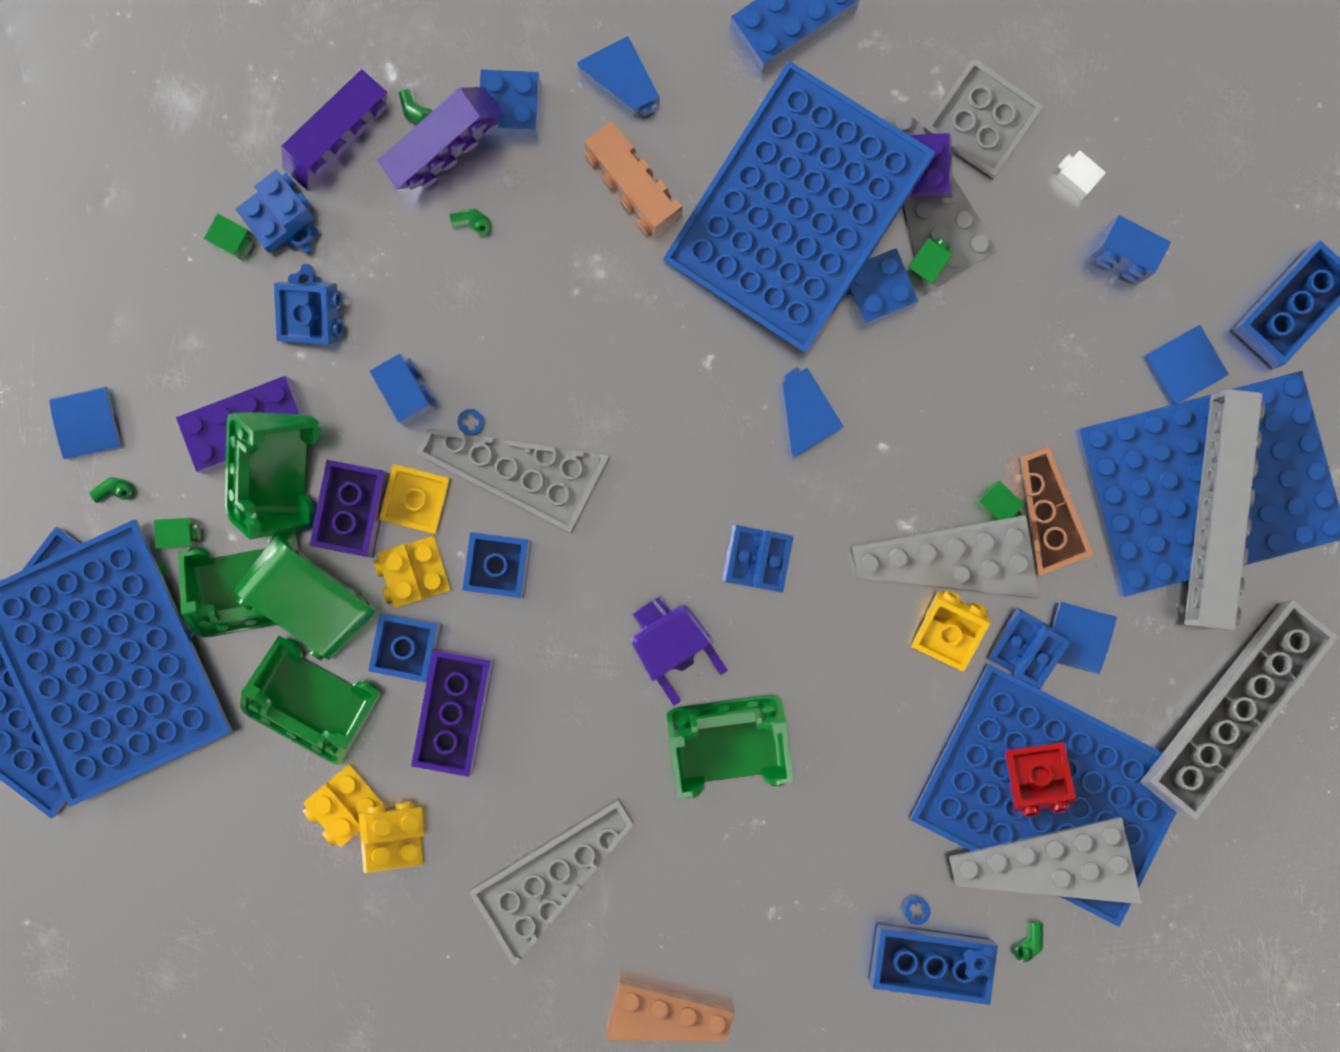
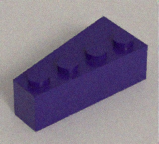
(332, 129)

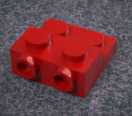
(1040, 779)

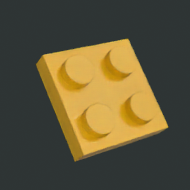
(414, 499)

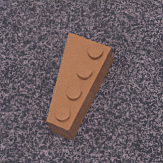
(632, 179)
(1053, 520)
(663, 1014)

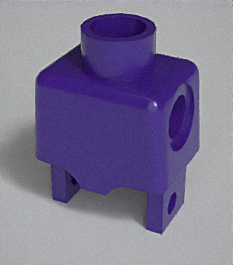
(670, 642)

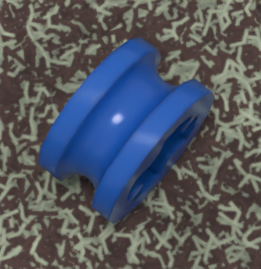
(464, 428)
(908, 913)

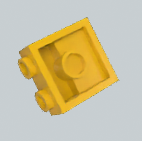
(412, 572)
(952, 630)
(338, 805)
(391, 837)

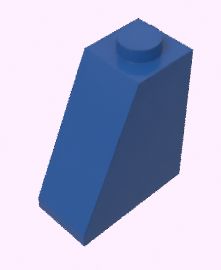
(621, 77)
(806, 412)

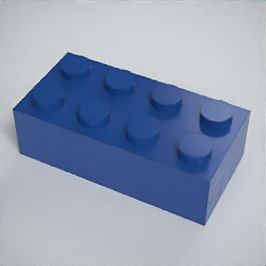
(780, 27)
(1293, 306)
(928, 964)

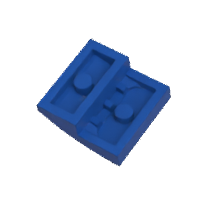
(1187, 364)
(84, 422)
(757, 558)
(1089, 636)
(1028, 648)

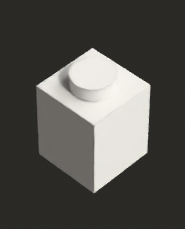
(1079, 174)

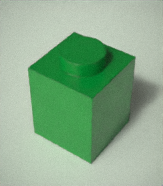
(229, 237)
(931, 260)
(1000, 502)
(176, 533)

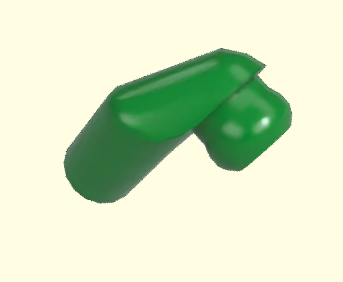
(411, 110)
(472, 218)
(111, 486)
(1031, 945)

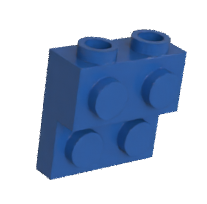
(275, 210)
(308, 312)

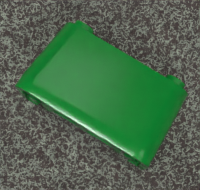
(268, 472)
(209, 593)
(303, 599)
(307, 702)
(728, 743)

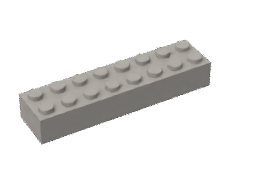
(1224, 509)
(1239, 710)

